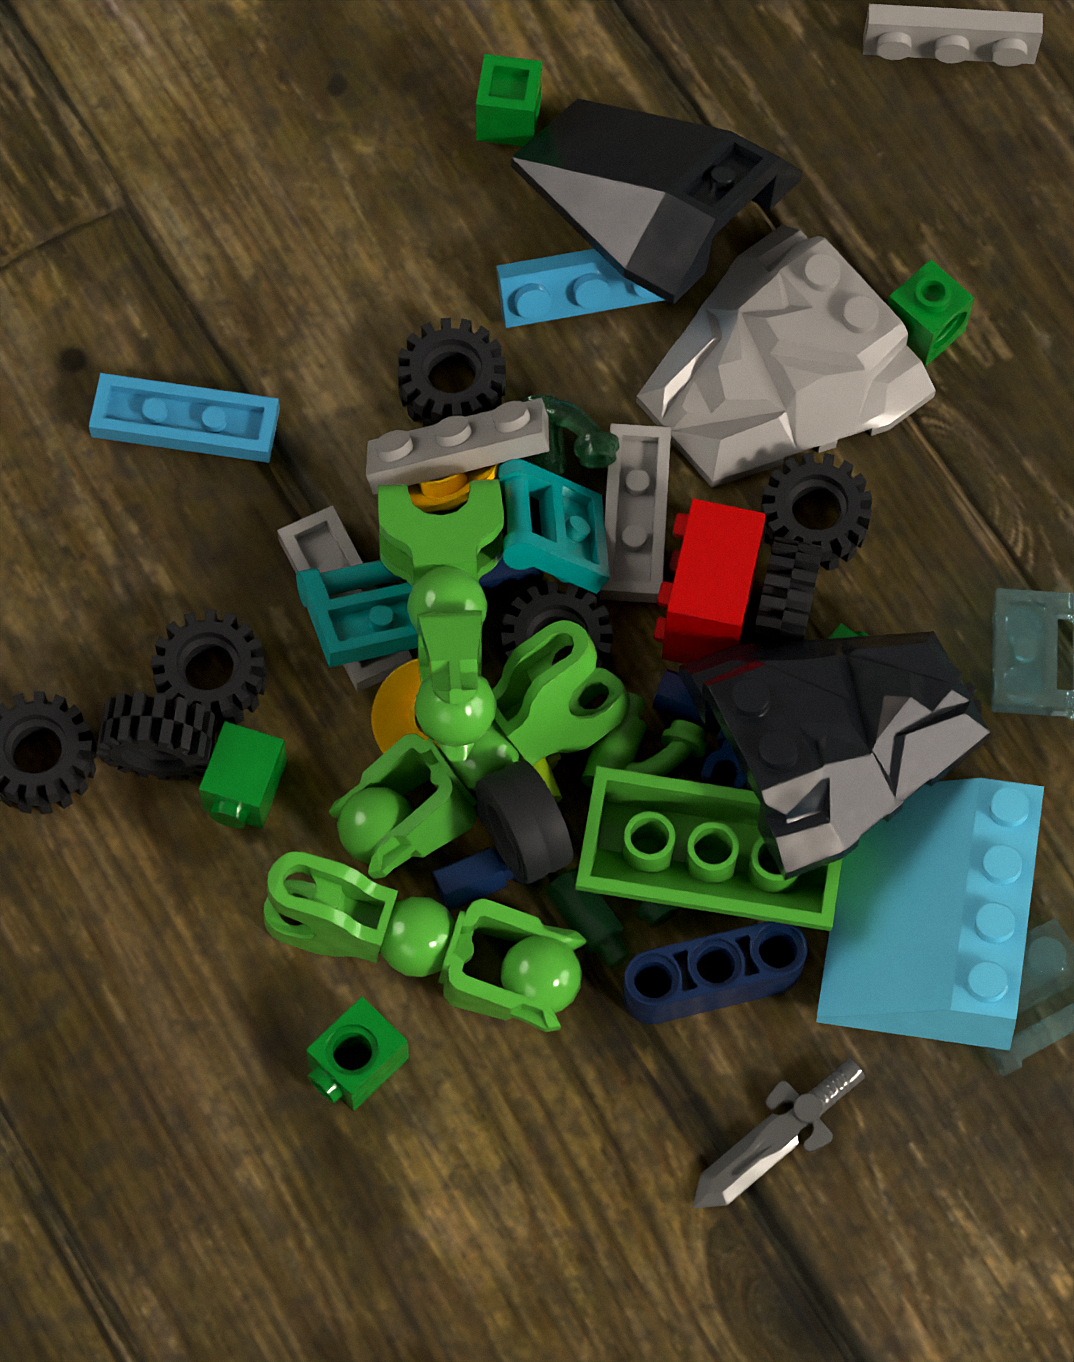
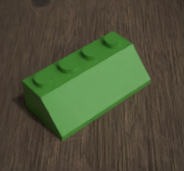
(694, 851)

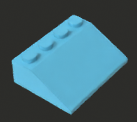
(936, 916)

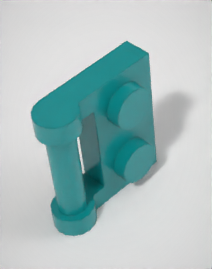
(571, 526)
(359, 623)

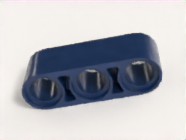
(692, 994)

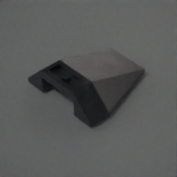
(649, 187)

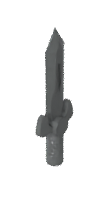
(776, 1136)

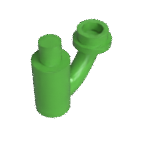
(622, 743)

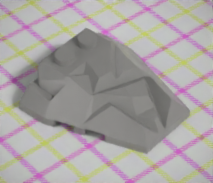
(783, 362)

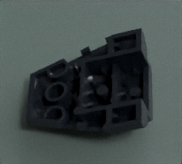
(835, 732)

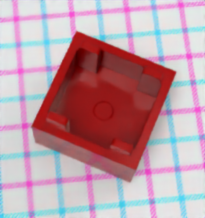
(710, 581)

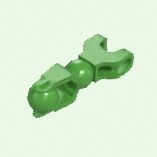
(446, 605)
(534, 717)
(419, 937)

